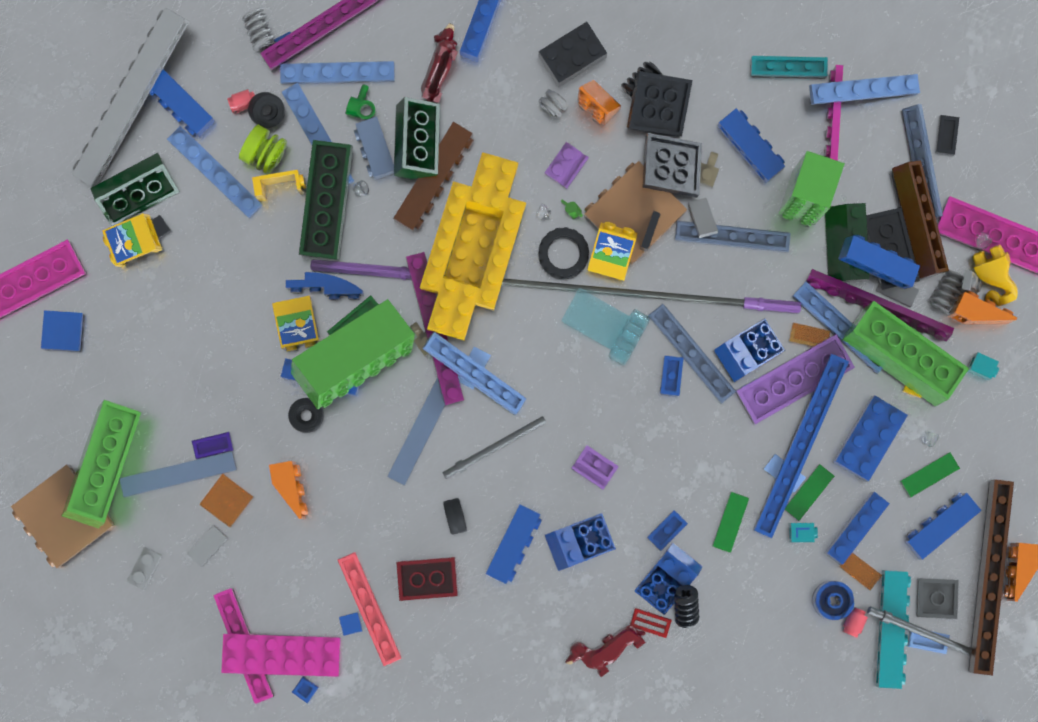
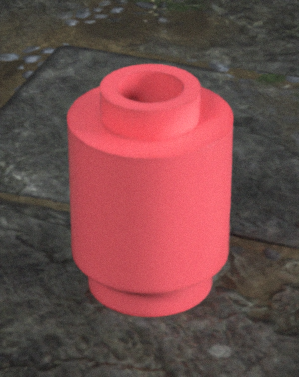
(240, 101)
(855, 622)

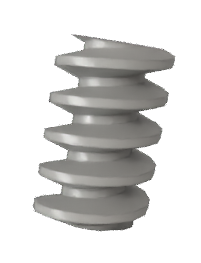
(257, 30)
(947, 290)

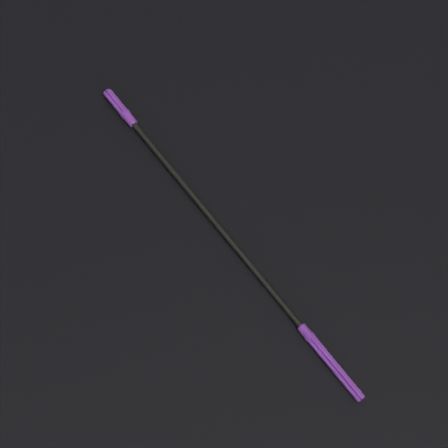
(403, 272)

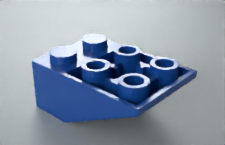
(749, 350)
(580, 542)
(668, 573)

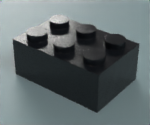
(572, 54)

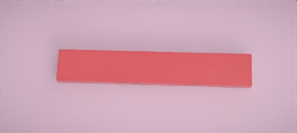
(369, 609)

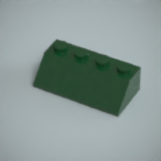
(416, 138)
(134, 189)
(840, 223)

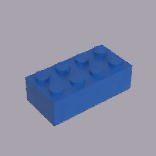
(870, 438)

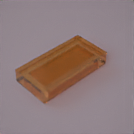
(807, 334)
(861, 571)

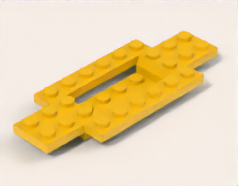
(484, 235)

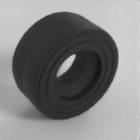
(258, 102)
(295, 416)
(454, 516)

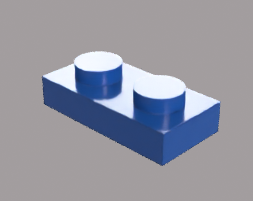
(671, 375)
(667, 530)

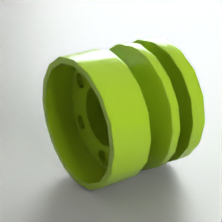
(260, 148)

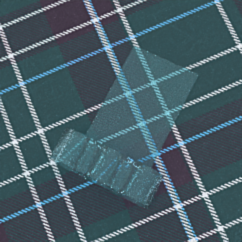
(606, 324)

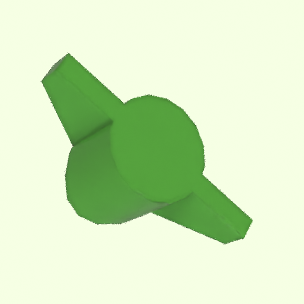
(572, 209)

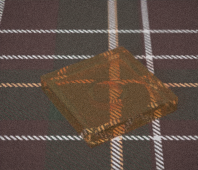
(226, 500)

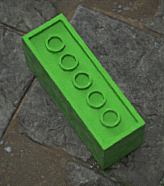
(811, 188)
(352, 354)
(905, 354)
(101, 464)

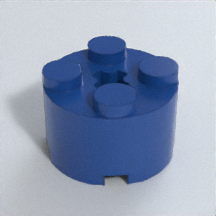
(844, 600)

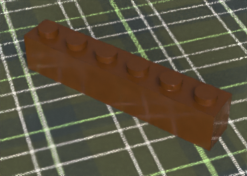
(427, 188)
(920, 219)

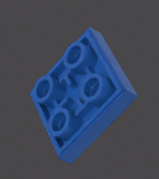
(62, 330)

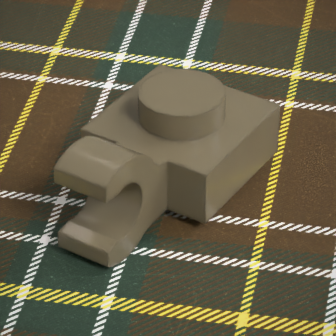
(708, 171)
(421, 337)

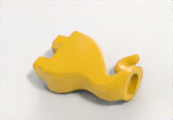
(996, 273)

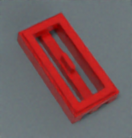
(666, 628)

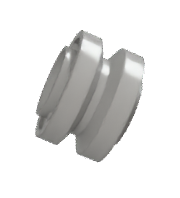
(553, 103)

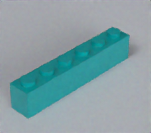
(892, 637)

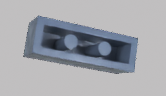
(374, 148)

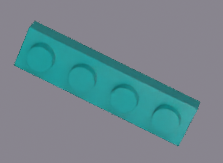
(789, 66)

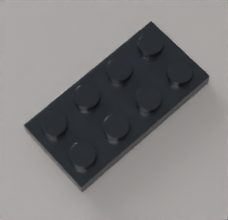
(890, 231)

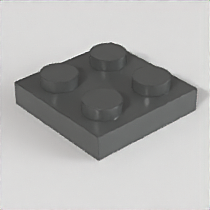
(937, 598)

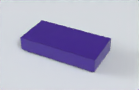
(212, 445)

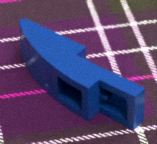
(332, 285)

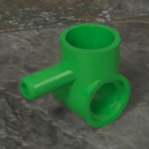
(356, 105)

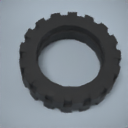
(563, 233)

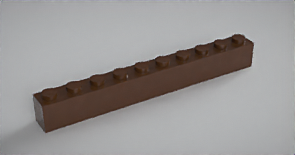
(991, 577)

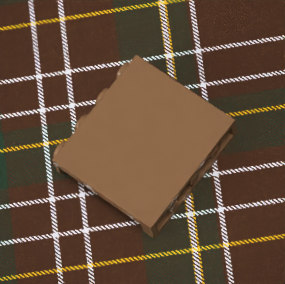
(632, 207)
(42, 518)

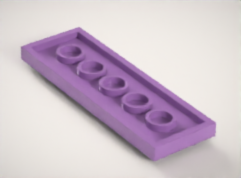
(790, 380)

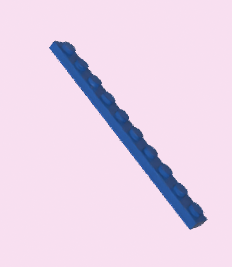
(801, 445)

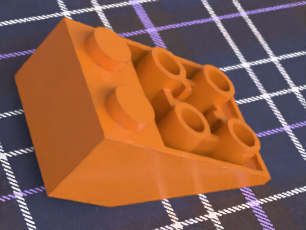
(598, 102)
(974, 311)
(286, 481)
(1021, 569)

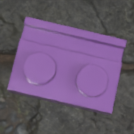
(566, 165)
(595, 467)

